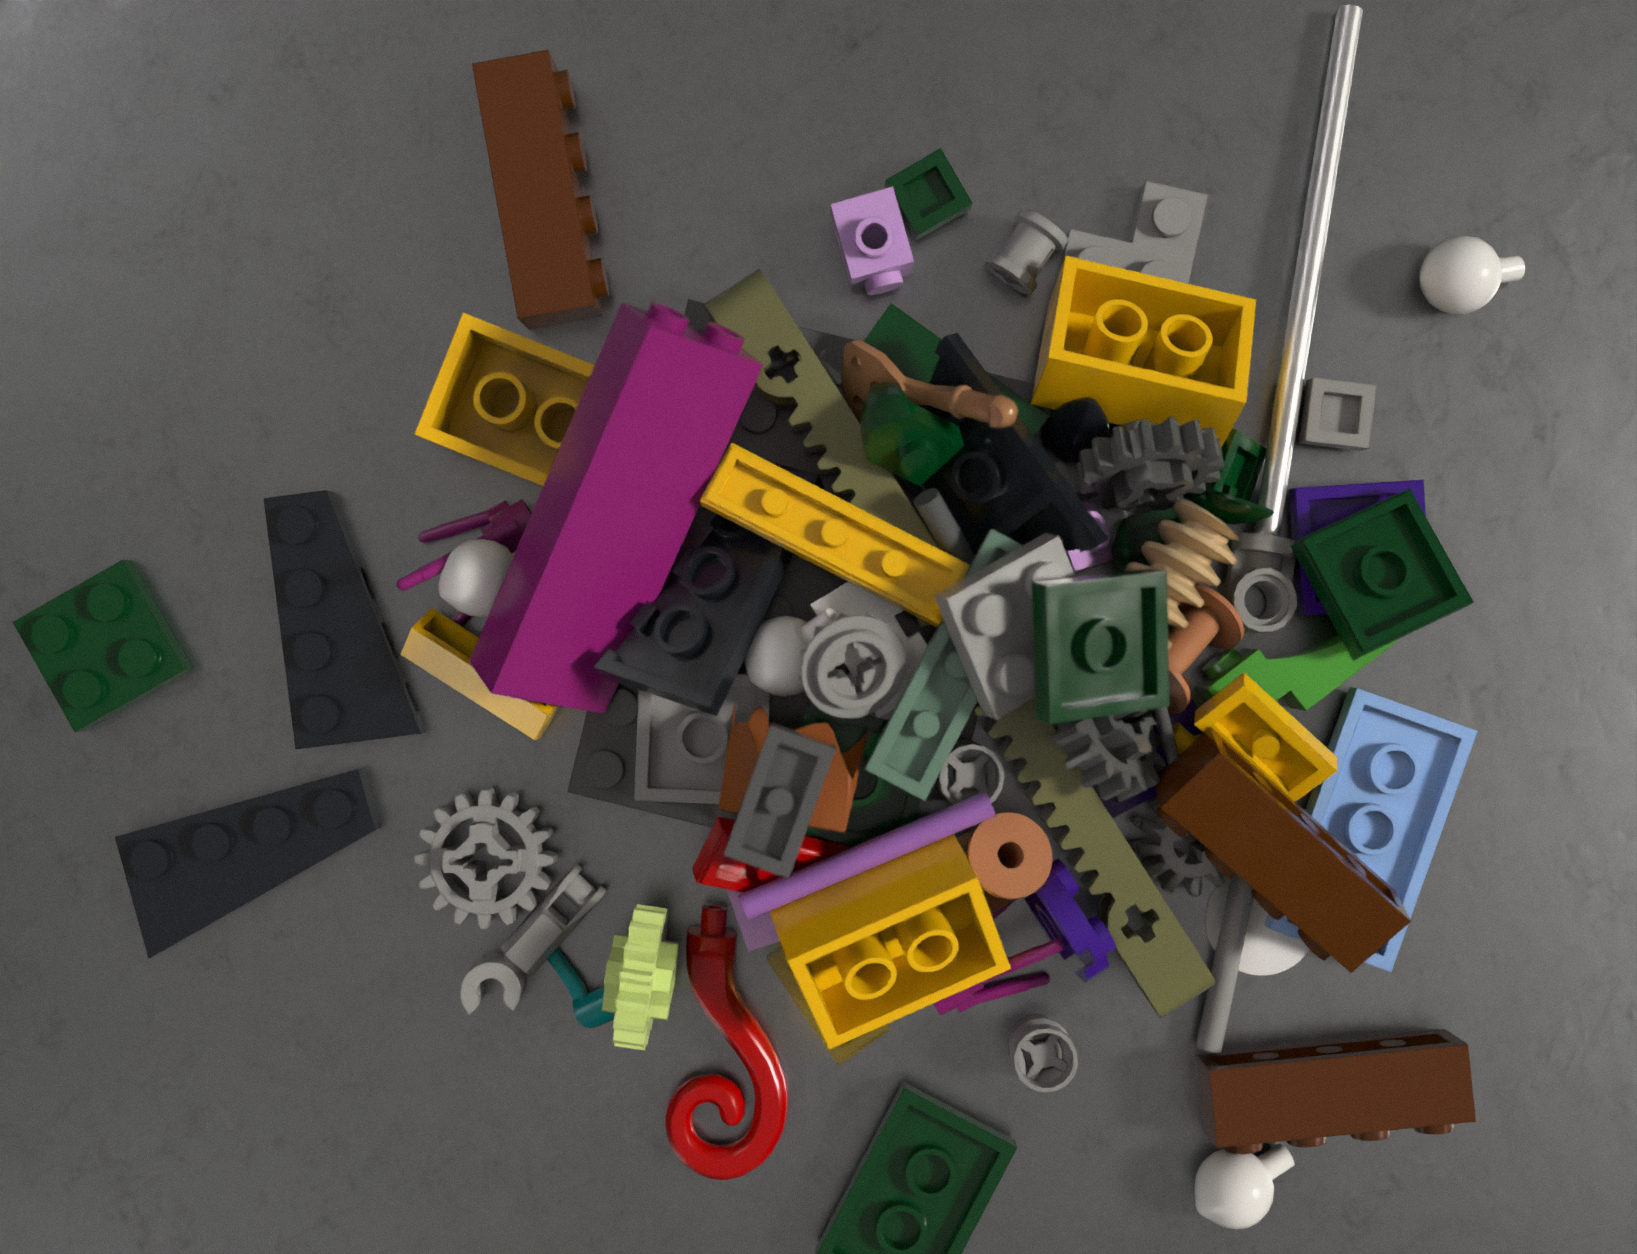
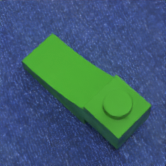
(1297, 676)

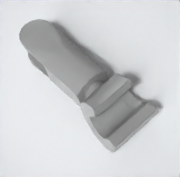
(530, 943)

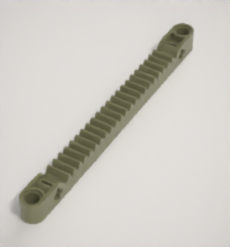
(1160, 951)

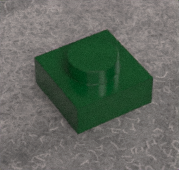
(929, 194)

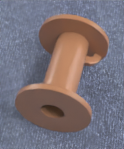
(1213, 625)
(1008, 857)

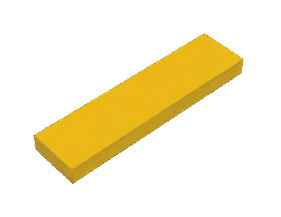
(832, 533)

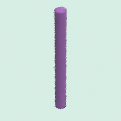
(867, 855)

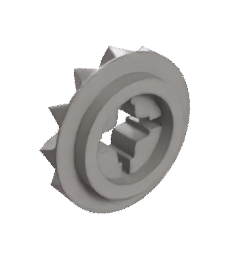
(876, 678)

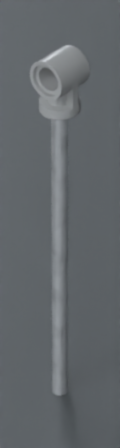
(1263, 555)

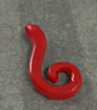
(712, 978)

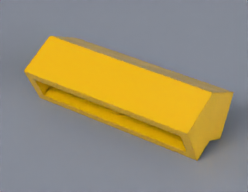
(445, 652)

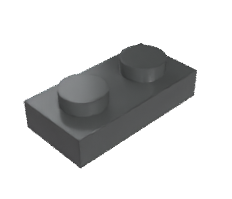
(780, 800)

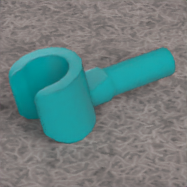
(586, 1005)

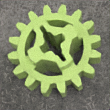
(640, 977)

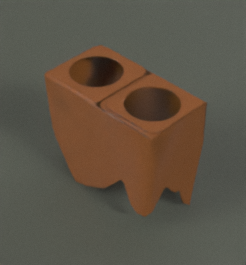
(839, 785)

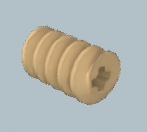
(1188, 556)

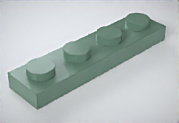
(933, 703)

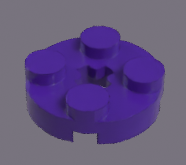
(1064, 920)

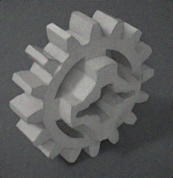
(486, 885)

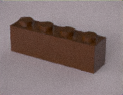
(538, 189)
(1279, 852)
(1335, 1090)

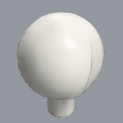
(1465, 274)
(474, 576)
(775, 653)
(1239, 1187)

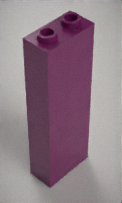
(614, 505)

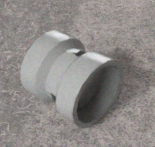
(972, 778)
(1051, 1061)

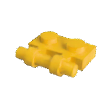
(1264, 736)

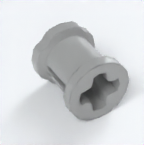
(1026, 251)

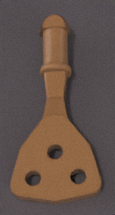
(959, 401)

